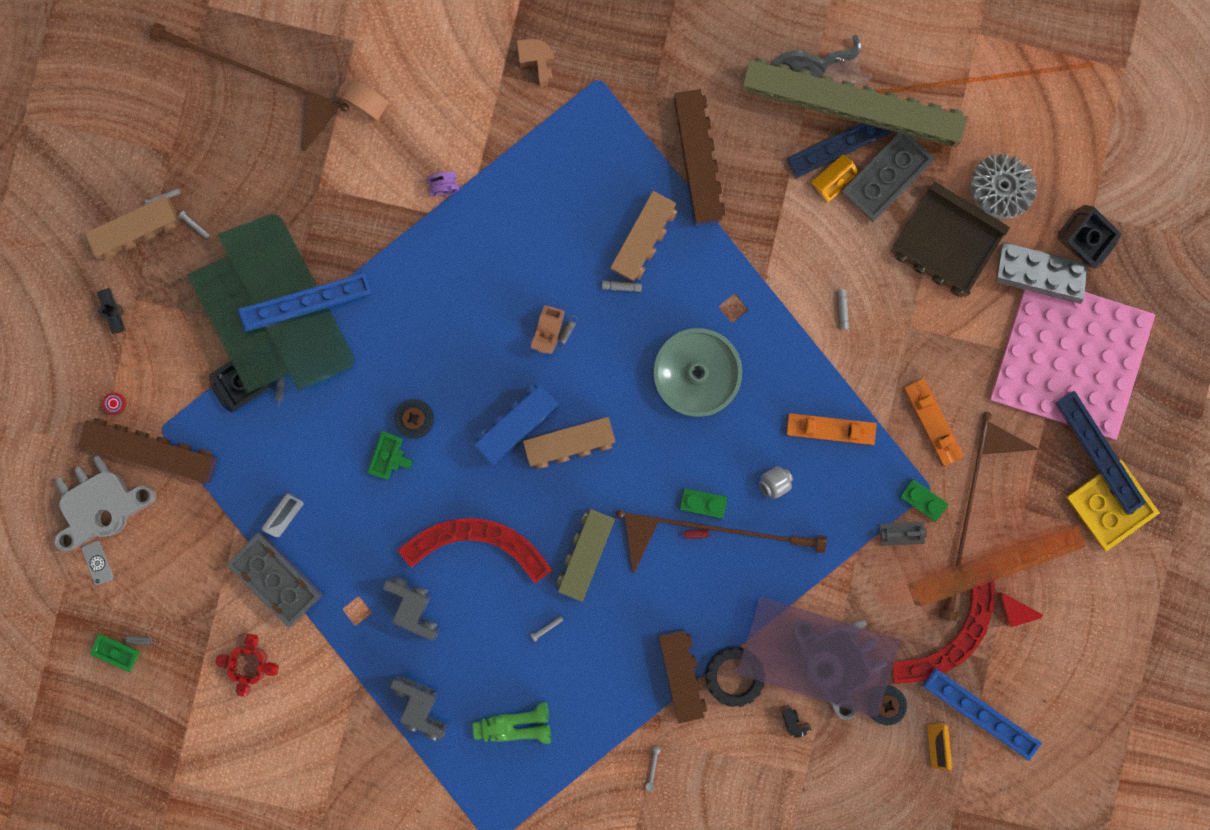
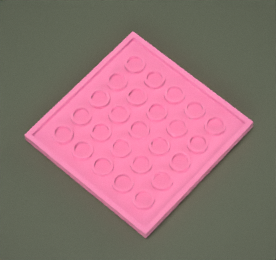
(1073, 348)

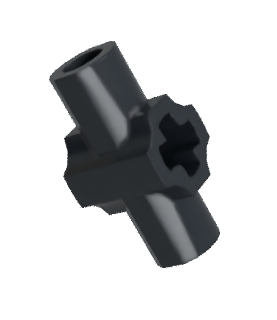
(114, 321)

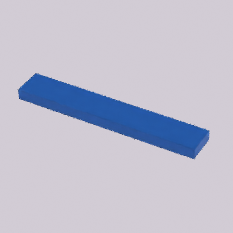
(304, 302)
(981, 714)

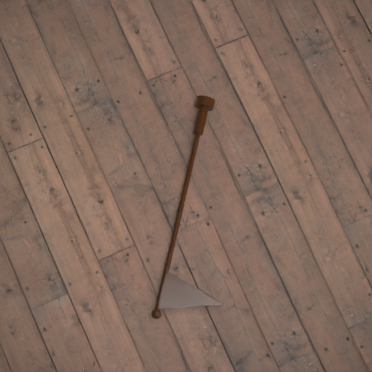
(318, 109)
(992, 441)
(641, 528)

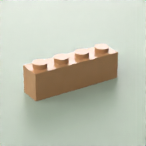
(133, 228)
(643, 237)
(568, 442)

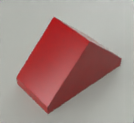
(1015, 612)

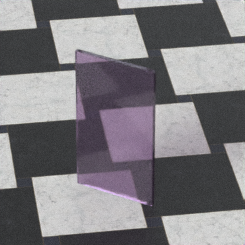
(818, 656)

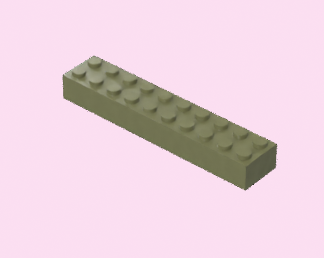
(855, 103)

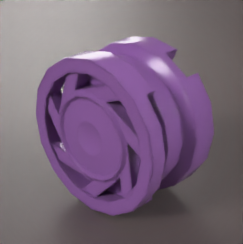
(442, 183)

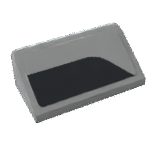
(282, 515)

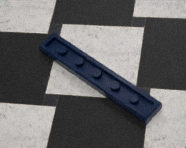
(834, 147)
(1100, 452)

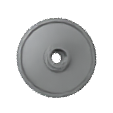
(1003, 186)

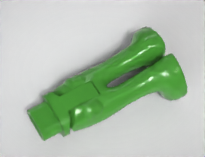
(501, 727)

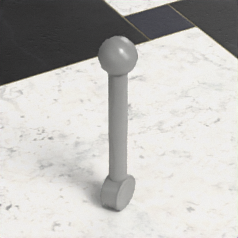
(649, 785)

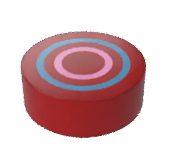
(114, 403)

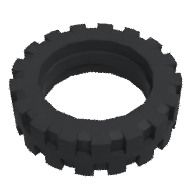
(713, 686)

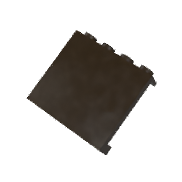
(949, 240)

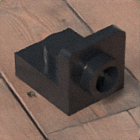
(791, 718)

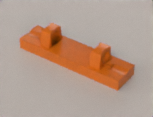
(933, 421)
(831, 429)

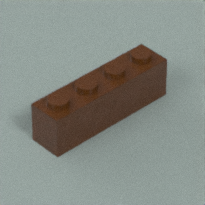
(681, 676)

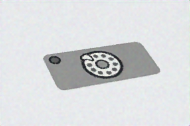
(97, 563)

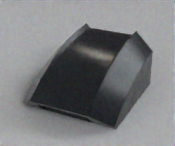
(1089, 235)
(231, 390)

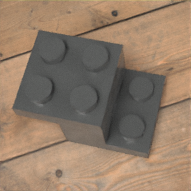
(412, 608)
(419, 707)

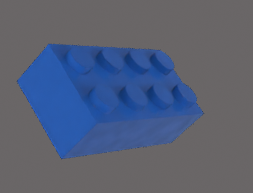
(519, 423)

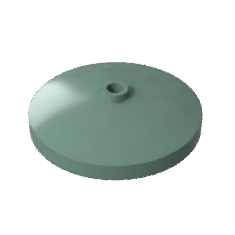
(718, 366)

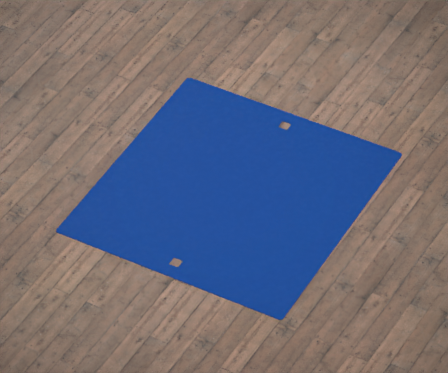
(457, 331)

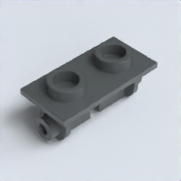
(902, 533)

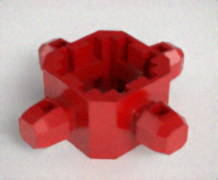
(225, 661)

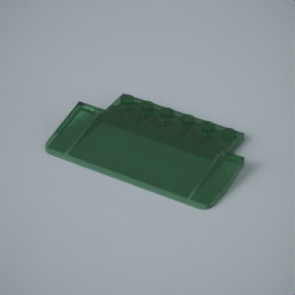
(259, 268)

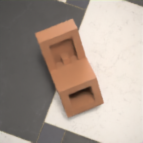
(536, 52)
(362, 98)
(548, 329)

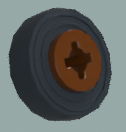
(420, 421)
(897, 708)

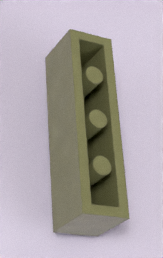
(586, 554)

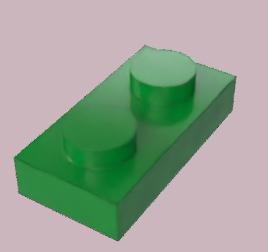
(923, 500)
(703, 503)
(115, 652)

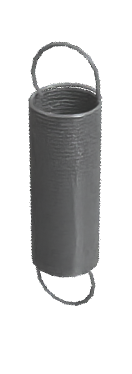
(566, 332)
(138, 640)

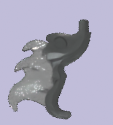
(837, 64)

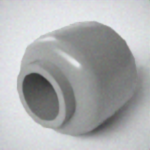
(775, 482)

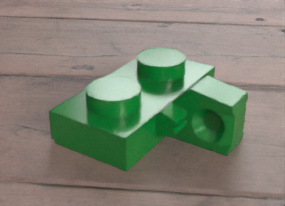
(388, 456)

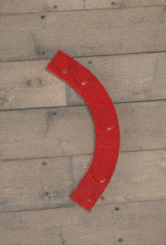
(477, 530)
(961, 645)

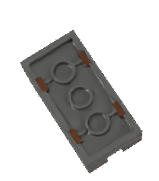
(275, 579)

